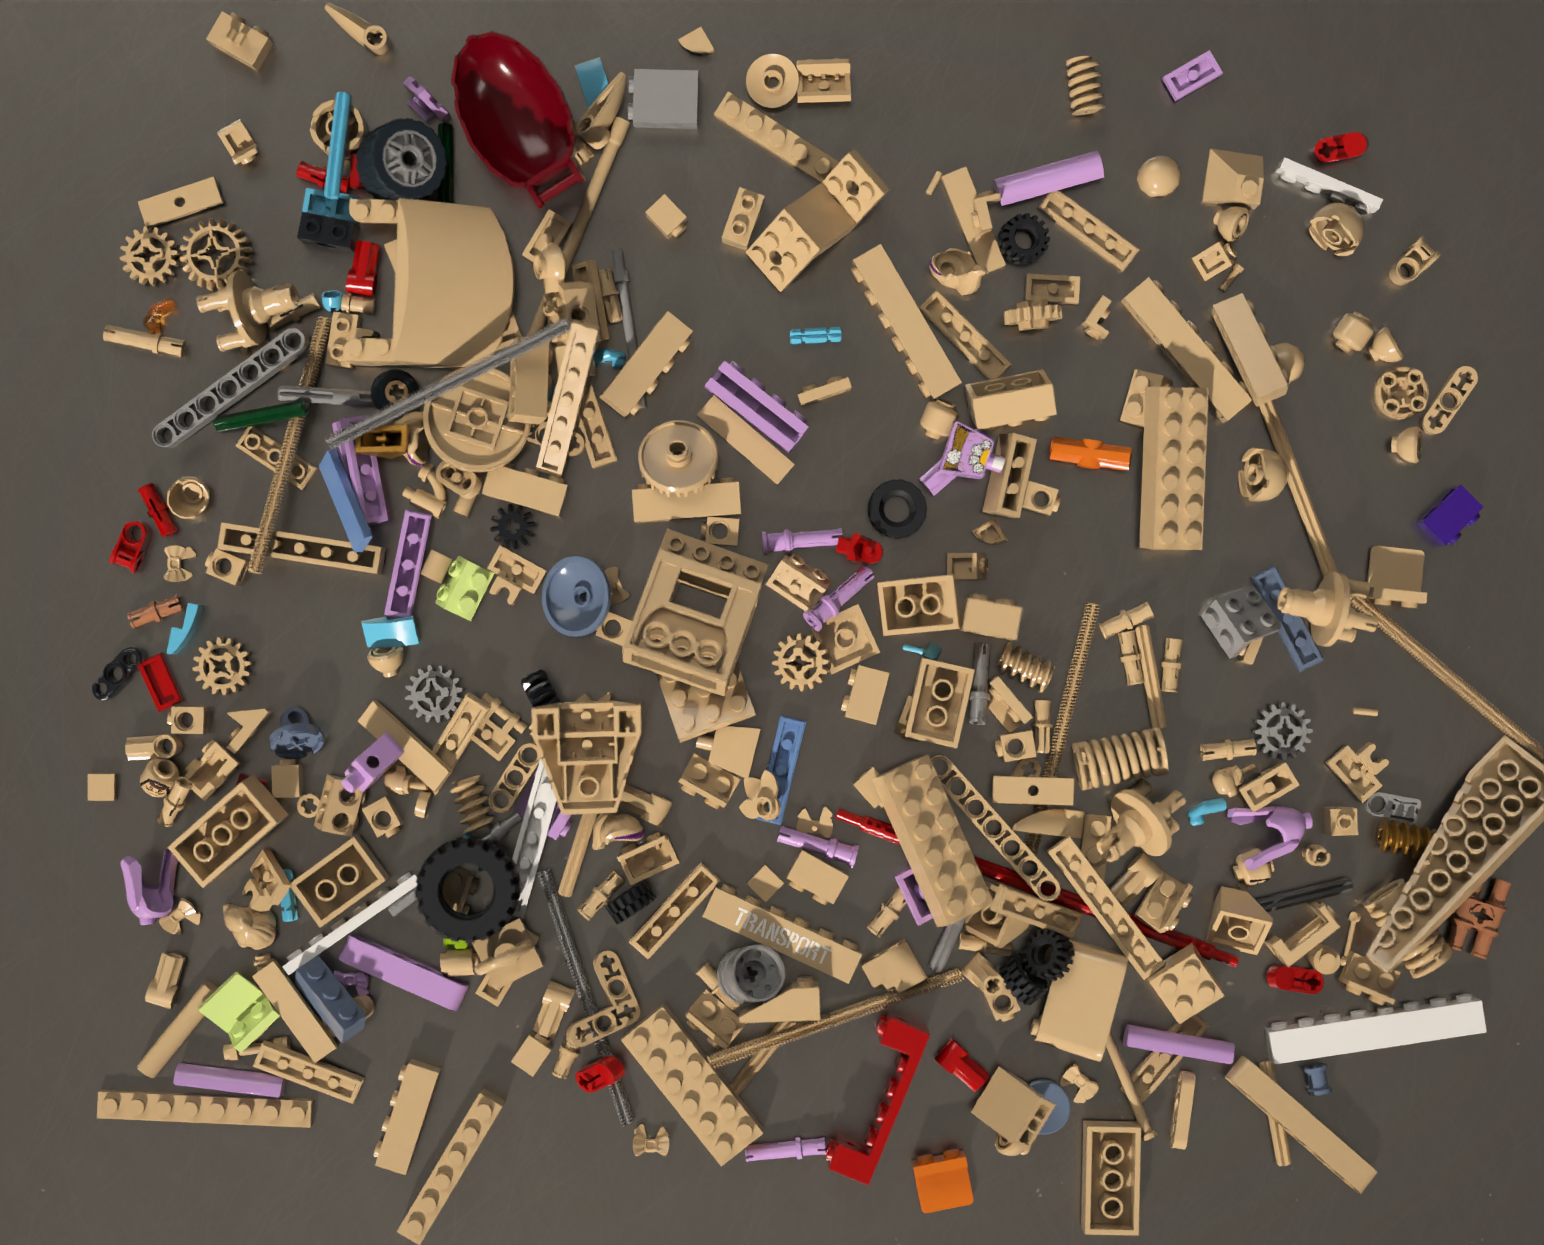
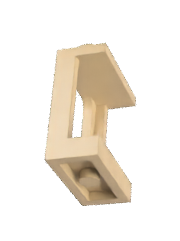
(1306, 938)

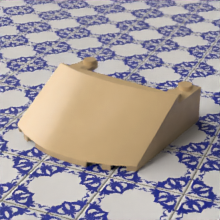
(448, 285)

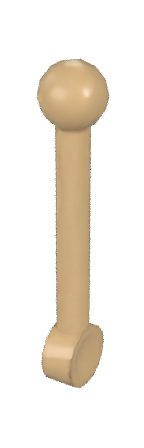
(1354, 917)

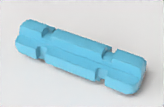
(815, 335)
(289, 900)

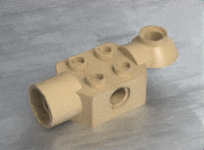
(563, 299)

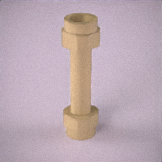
(231, 1053)

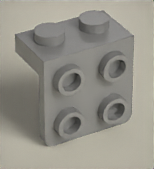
(1240, 620)

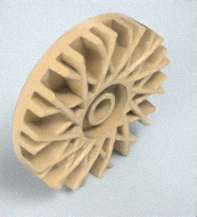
(678, 457)

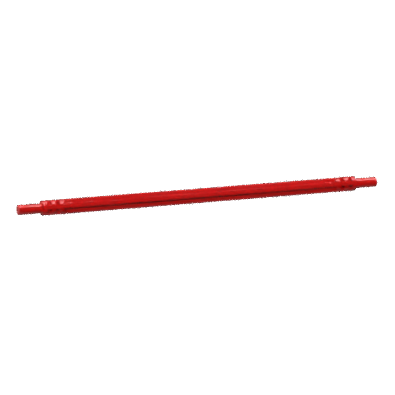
(1065, 898)

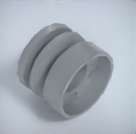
(764, 970)

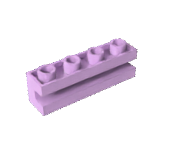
(756, 406)
(363, 476)

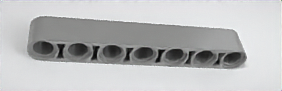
(218, 391)

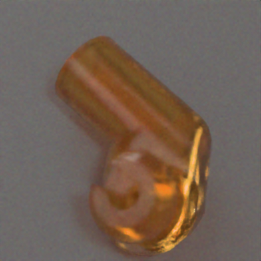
(155, 313)

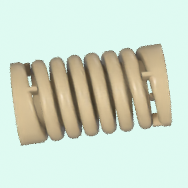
(1120, 747)
(1379, 907)

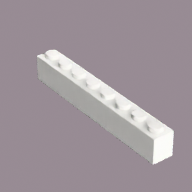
(1375, 1029)

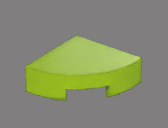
(451, 944)

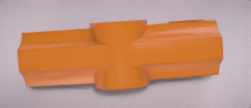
(1090, 453)

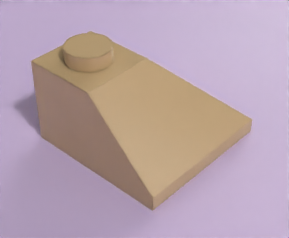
(1233, 179)
(1238, 922)
(994, 926)

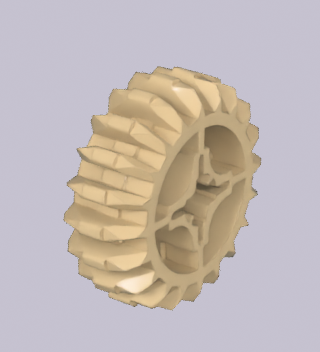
(214, 243)

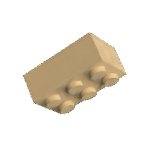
(1010, 400)
(990, 618)
(339, 880)

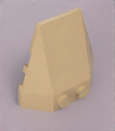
(587, 751)

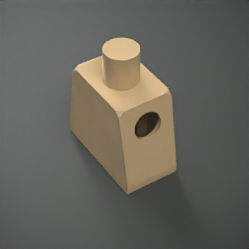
(731, 748)

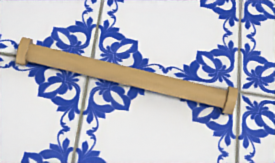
(1148, 1132)

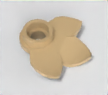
(760, 795)

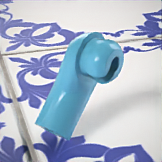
(1206, 807)

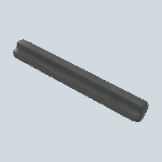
(1306, 894)

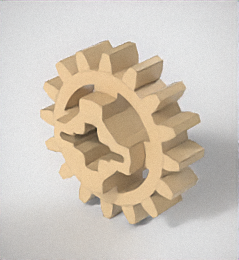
(151, 267)
(1033, 315)
(801, 672)
(211, 678)

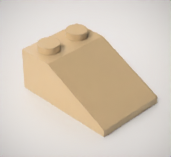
(919, 605)
(939, 702)
(793, 1002)

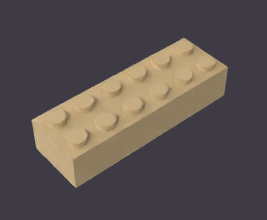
(1173, 468)
(932, 841)
(690, 1085)

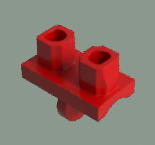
(860, 549)

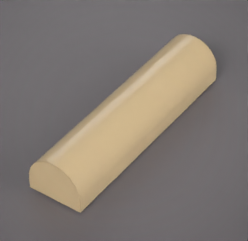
(674, 910)
(176, 1032)

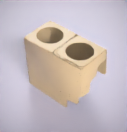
(894, 968)

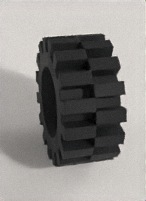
(1038, 233)
(630, 902)
(1059, 959)
(1020, 981)

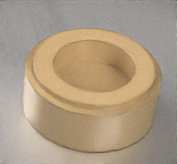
(423, 804)

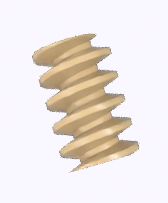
(1084, 85)
(1025, 666)
(472, 804)

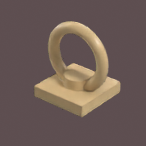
(507, 954)

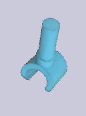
(932, 651)

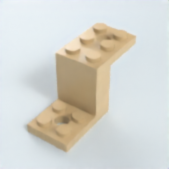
(817, 220)

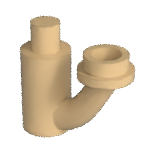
(425, 501)

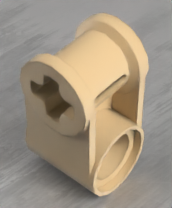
(1415, 259)

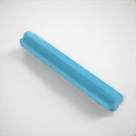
(337, 145)

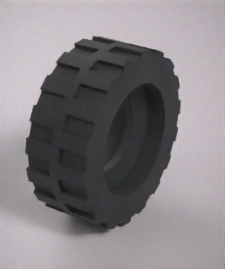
(917, 508)

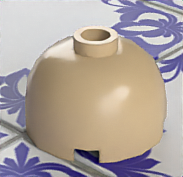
(1337, 227)
(1262, 475)

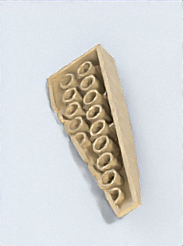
(1483, 827)

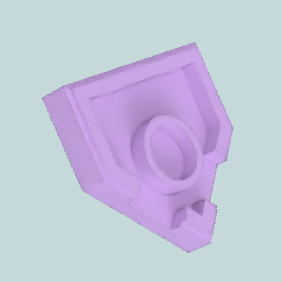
(424, 103)

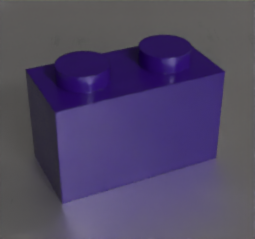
(1450, 516)

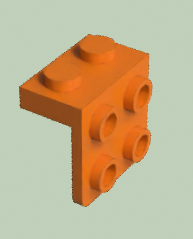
(942, 1181)

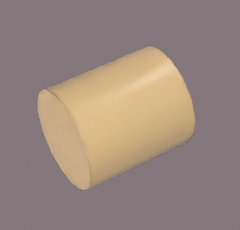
(436, 566)

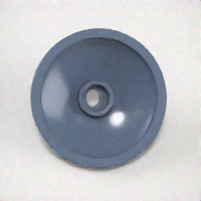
(565, 596)

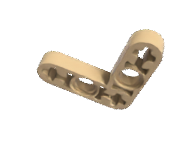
(616, 1003)

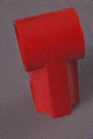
(363, 275)
(956, 1061)

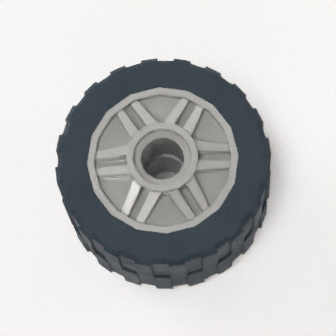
(401, 160)

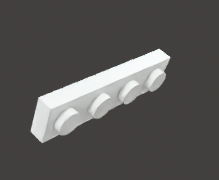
(1319, 182)

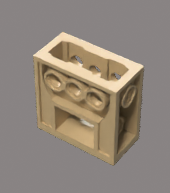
(688, 629)

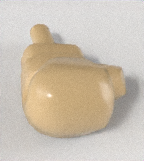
(1227, 779)
(399, 783)

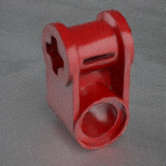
(130, 547)

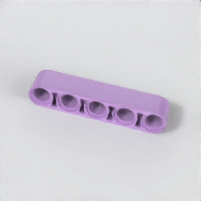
(403, 972)

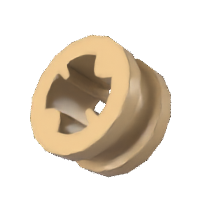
(303, 809)

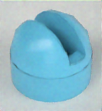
(332, 299)

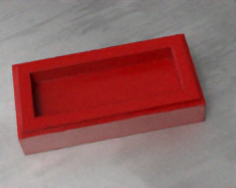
(160, 682)

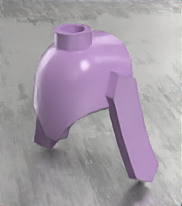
(1285, 819)
(148, 901)

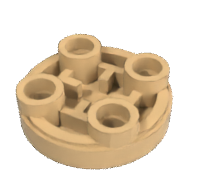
(1401, 392)

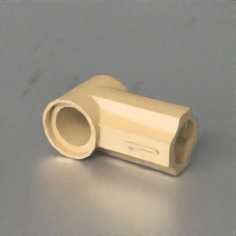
(152, 747)
(649, 806)
(1139, 874)
(983, 975)
(164, 987)
(555, 1003)

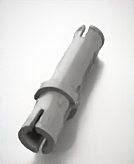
(979, 694)

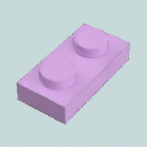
(1192, 75)

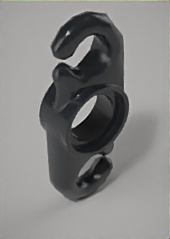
(112, 685)

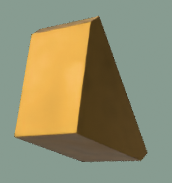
(384, 441)

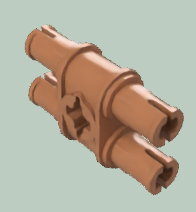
(1486, 927)

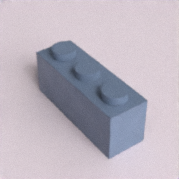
(330, 999)

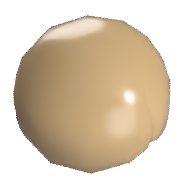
(1159, 176)
(1290, 359)
(188, 497)

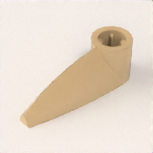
(360, 29)
(599, 117)
(1054, 822)

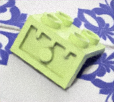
(239, 1010)

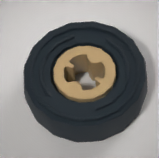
(382, 385)

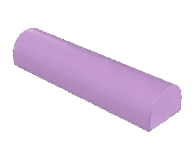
(1049, 178)
(407, 564)
(1179, 1044)
(229, 1080)

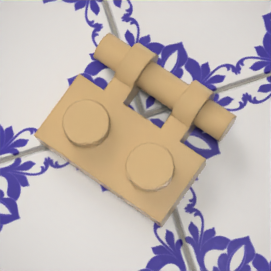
(491, 736)

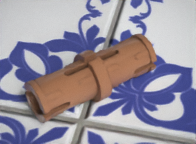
(155, 611)

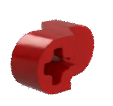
(1354, 145)
(1307, 980)
(600, 1074)

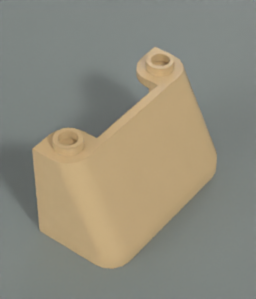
(1082, 1002)

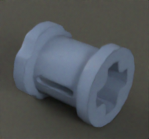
(1317, 1079)

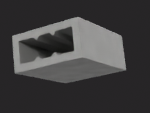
(664, 98)

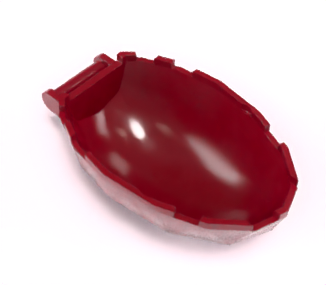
(515, 115)

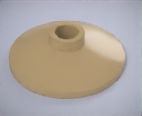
(765, 69)

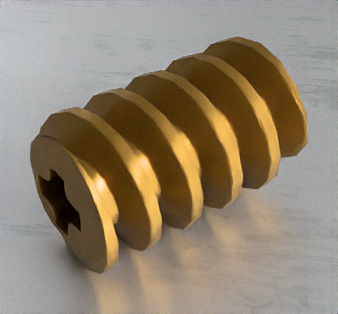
(1403, 837)

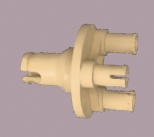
(248, 307)
(1329, 608)
(1141, 822)

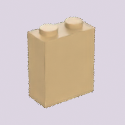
(1013, 1108)

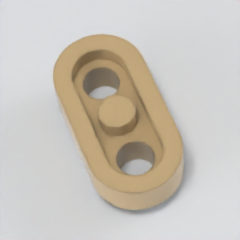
(459, 480)

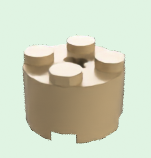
(322, 127)

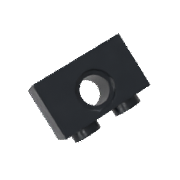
(328, 232)

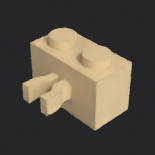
(240, 40)

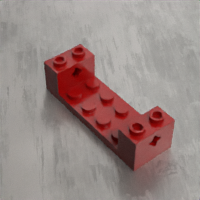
(860, 1160)

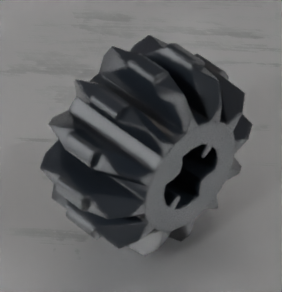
(502, 526)
(539, 689)

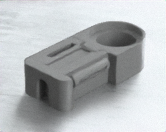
(1395, 807)

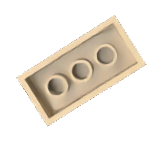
(228, 830)
(1111, 1177)

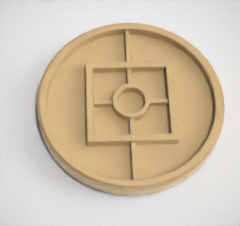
(473, 425)

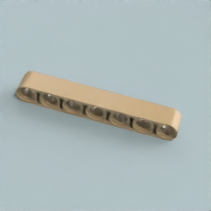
(1000, 839)
(1301, 1124)

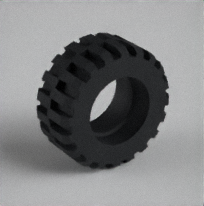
(441, 915)

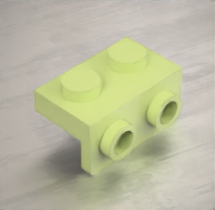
(464, 588)

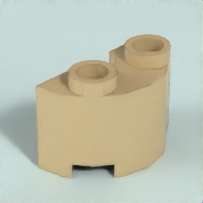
(212, 770)

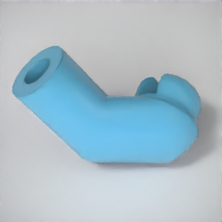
(607, 354)

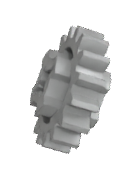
(435, 706)
(1282, 720)

